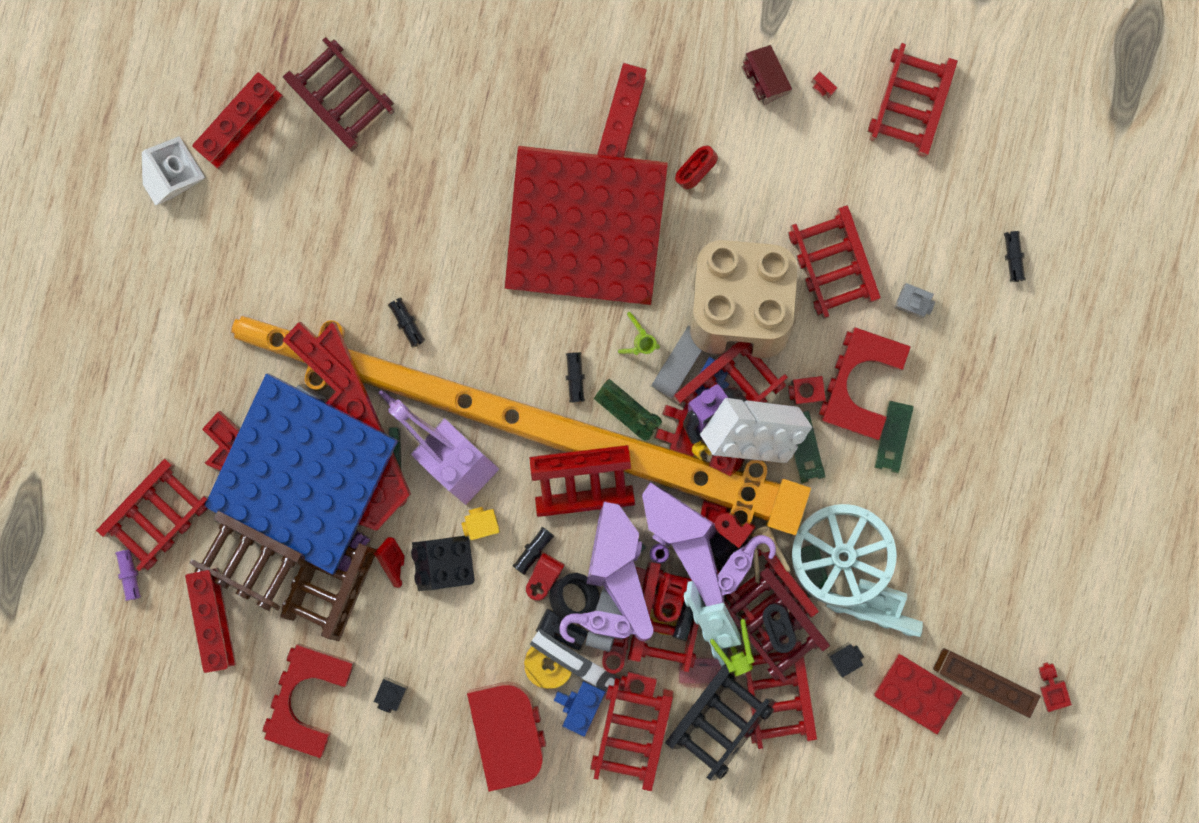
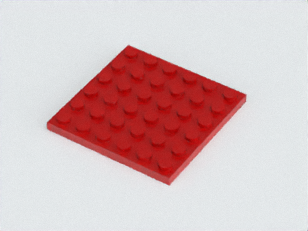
(585, 225)

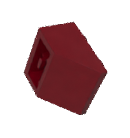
(766, 74)

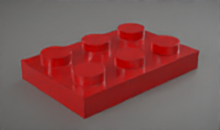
(917, 693)

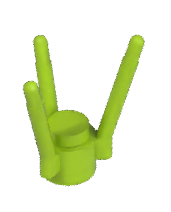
(643, 341)
(739, 661)

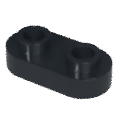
(779, 627)

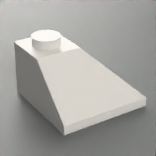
(169, 170)

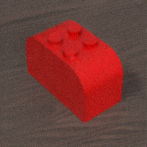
(507, 734)

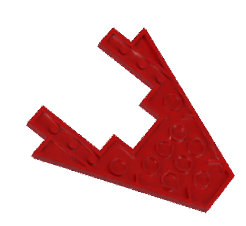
(333, 363)

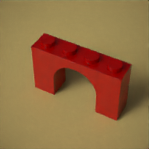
(860, 348)
(284, 726)

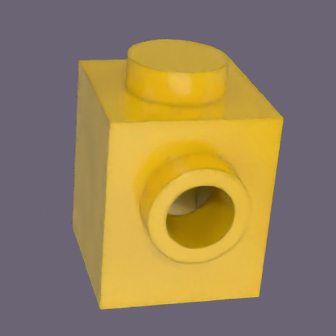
(480, 523)

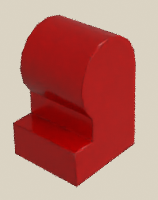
(731, 529)

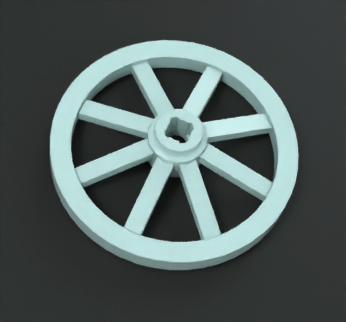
(848, 551)

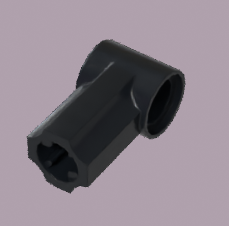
(551, 623)

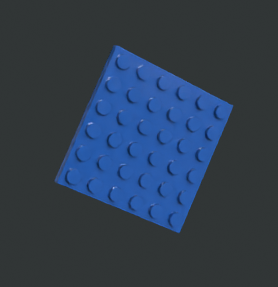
(301, 472)

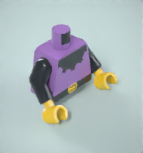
(701, 411)

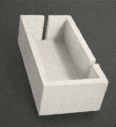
(755, 430)

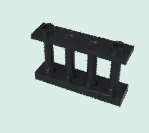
(695, 718)

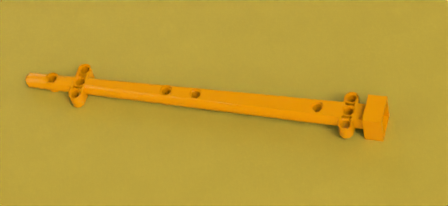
(777, 503)

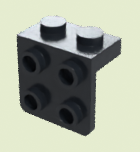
(442, 563)

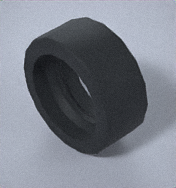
(580, 580)

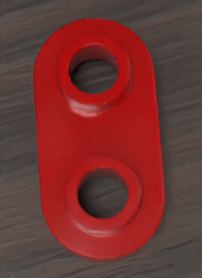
(696, 167)

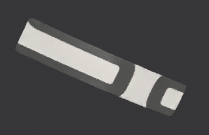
(572, 661)

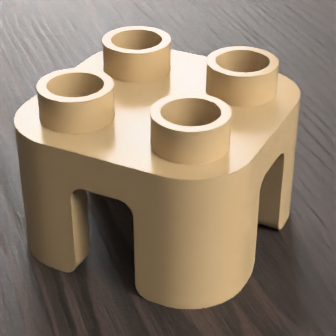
(743, 297)

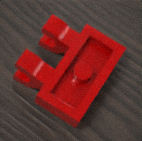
(678, 440)

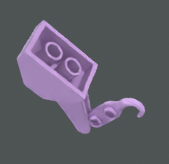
(446, 454)
(690, 537)
(614, 568)

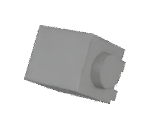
(915, 301)

